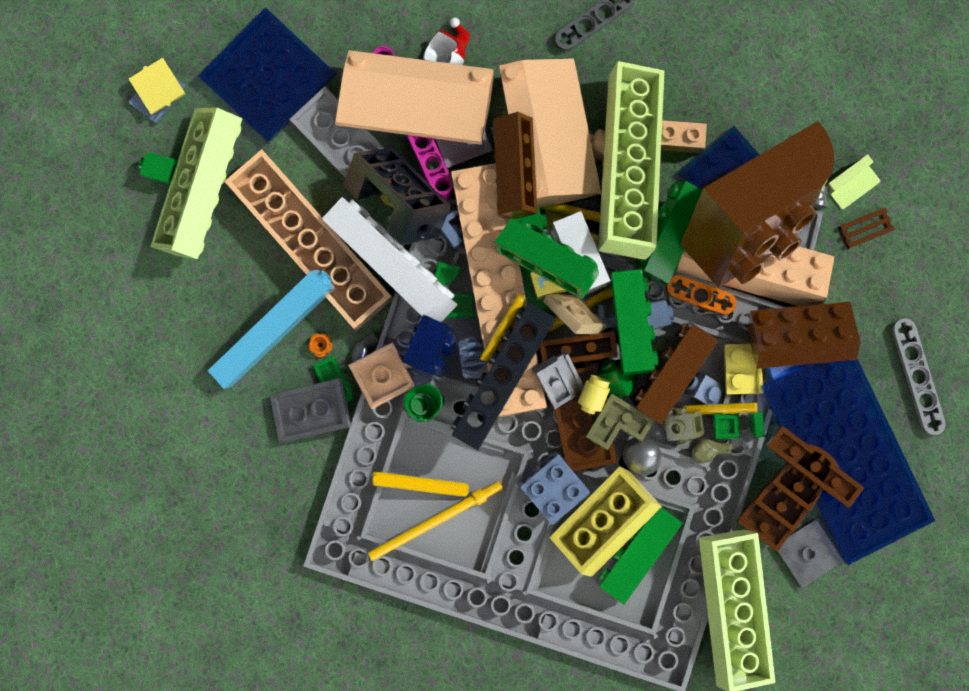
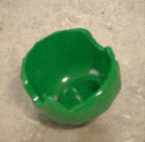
(423, 402)

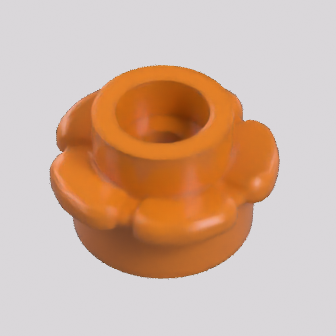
(320, 351)

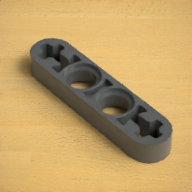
(593, 17)

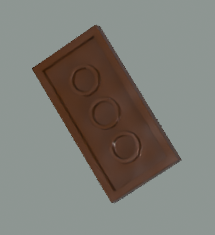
(574, 425)

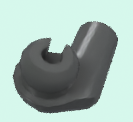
(362, 346)

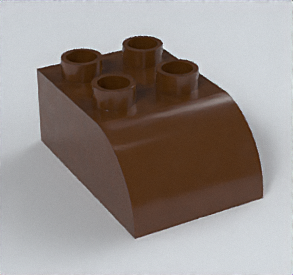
(759, 208)

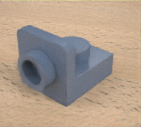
(452, 233)

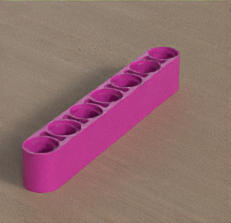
(428, 154)

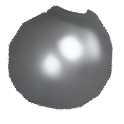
(642, 457)

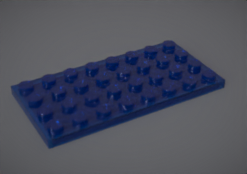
(839, 413)

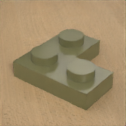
(618, 416)

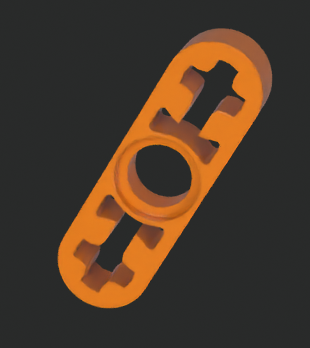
(709, 289)

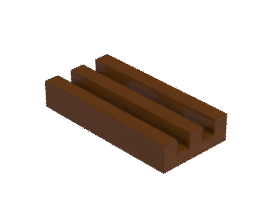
(886, 220)

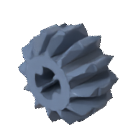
(470, 352)

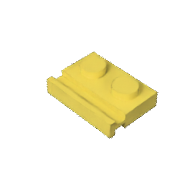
(741, 370)

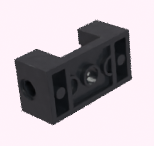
(418, 206)

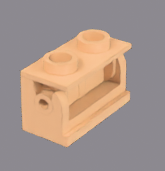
(683, 136)

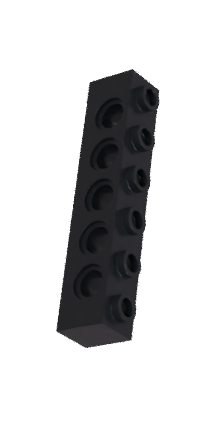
(541, 324)

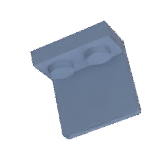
(553, 487)

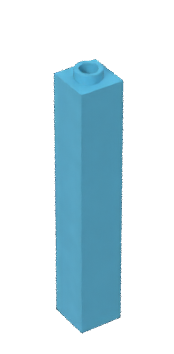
(272, 328)

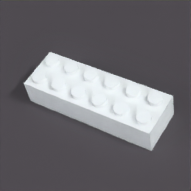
(390, 259)

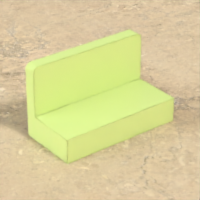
(853, 183)

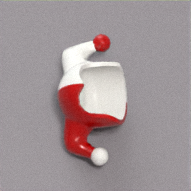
(448, 48)

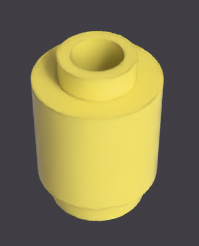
(594, 394)

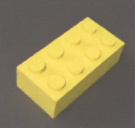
(605, 522)

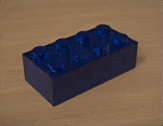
(429, 348)

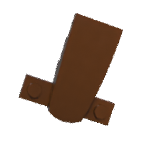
(795, 489)

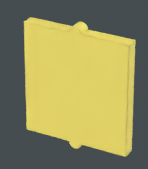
(157, 86)

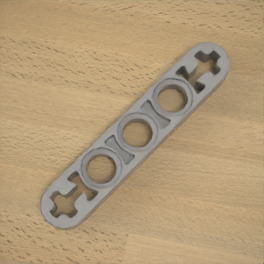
(927, 385)

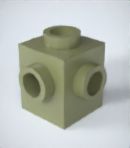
(683, 425)

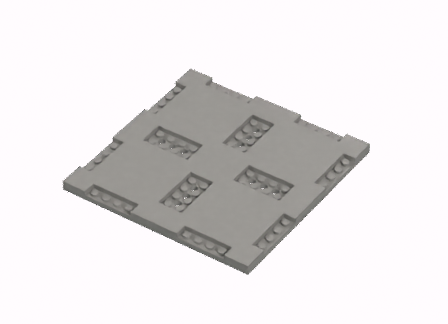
(465, 560)

